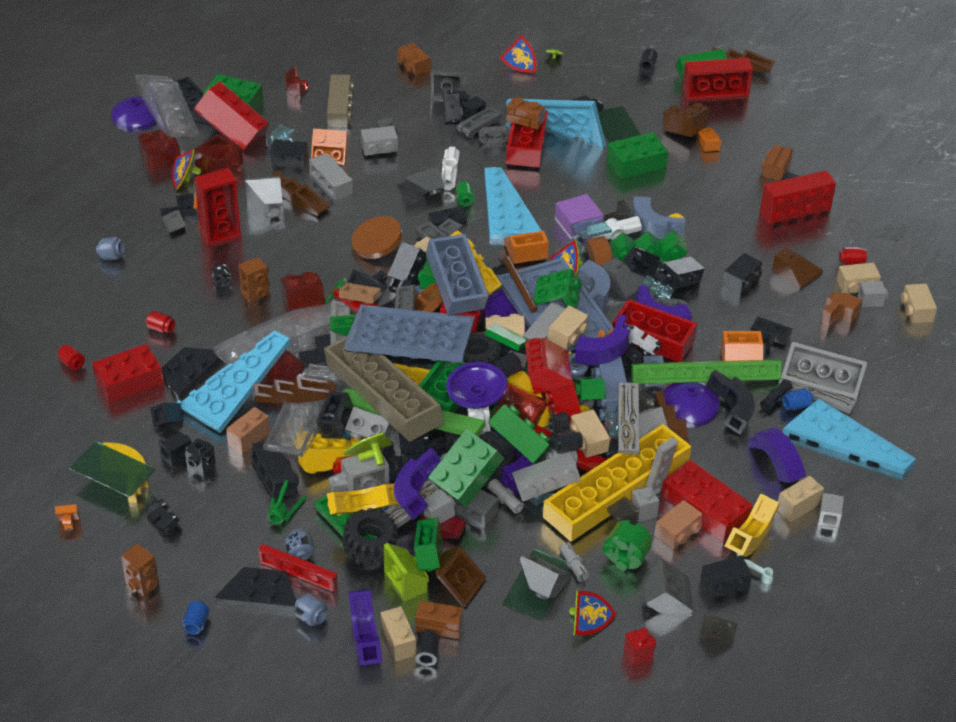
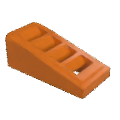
(709, 140)

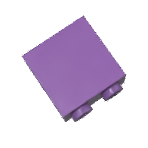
(576, 211)

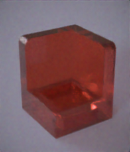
(294, 83)

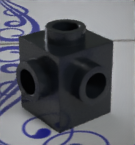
(200, 456)

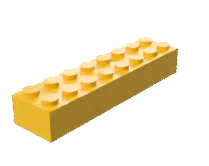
(586, 501)

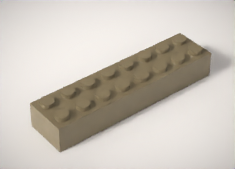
(386, 390)

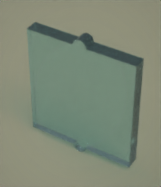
(591, 228)

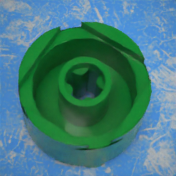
(627, 545)

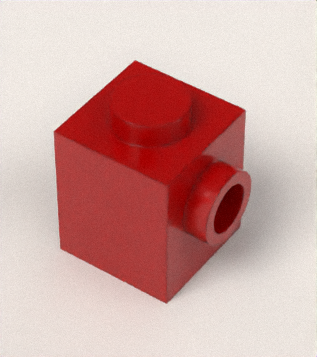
(639, 646)

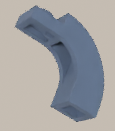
(653, 222)
(597, 280)

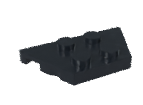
(188, 369)
(259, 590)

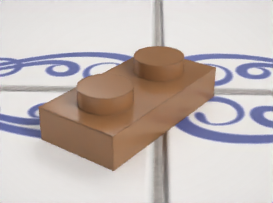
(359, 293)

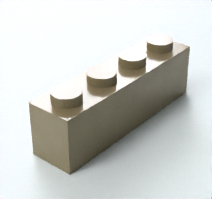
(340, 101)

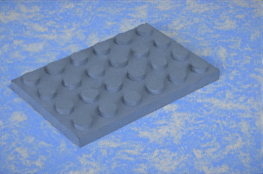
(529, 276)
(410, 333)

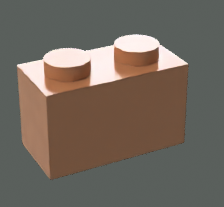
(248, 430)
(678, 524)

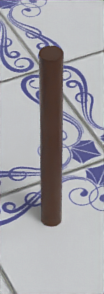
(520, 285)

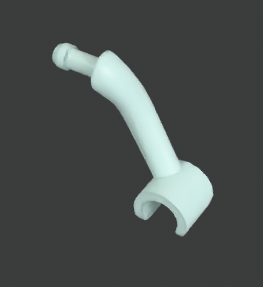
(766, 572)

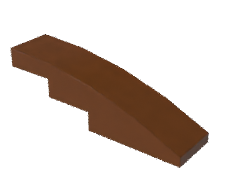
(758, 62)
(302, 195)
(292, 392)
(676, 425)

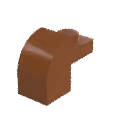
(598, 250)
(842, 306)

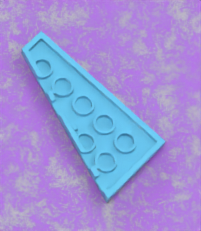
(573, 119)
(505, 207)
(231, 386)
(844, 435)

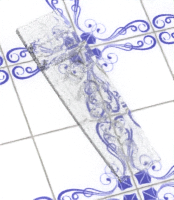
(167, 106)
(297, 325)
(296, 422)

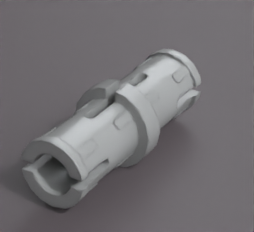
(505, 496)
(574, 561)

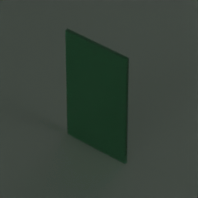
(617, 124)
(112, 469)
(524, 599)

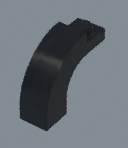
(737, 396)

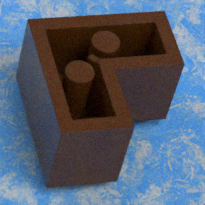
(686, 121)

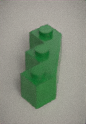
(668, 248)

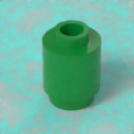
(465, 193)

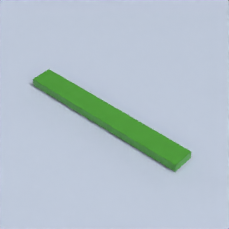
(701, 371)
(452, 422)

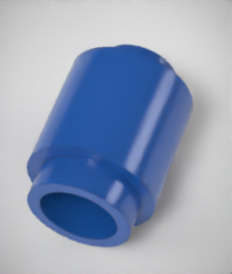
(797, 399)
(195, 617)

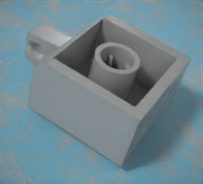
(359, 475)

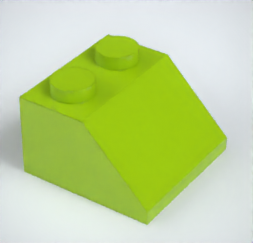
(403, 572)

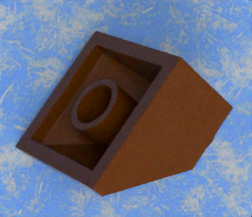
(794, 268)
(459, 575)

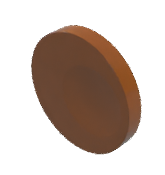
(377, 237)
(428, 299)

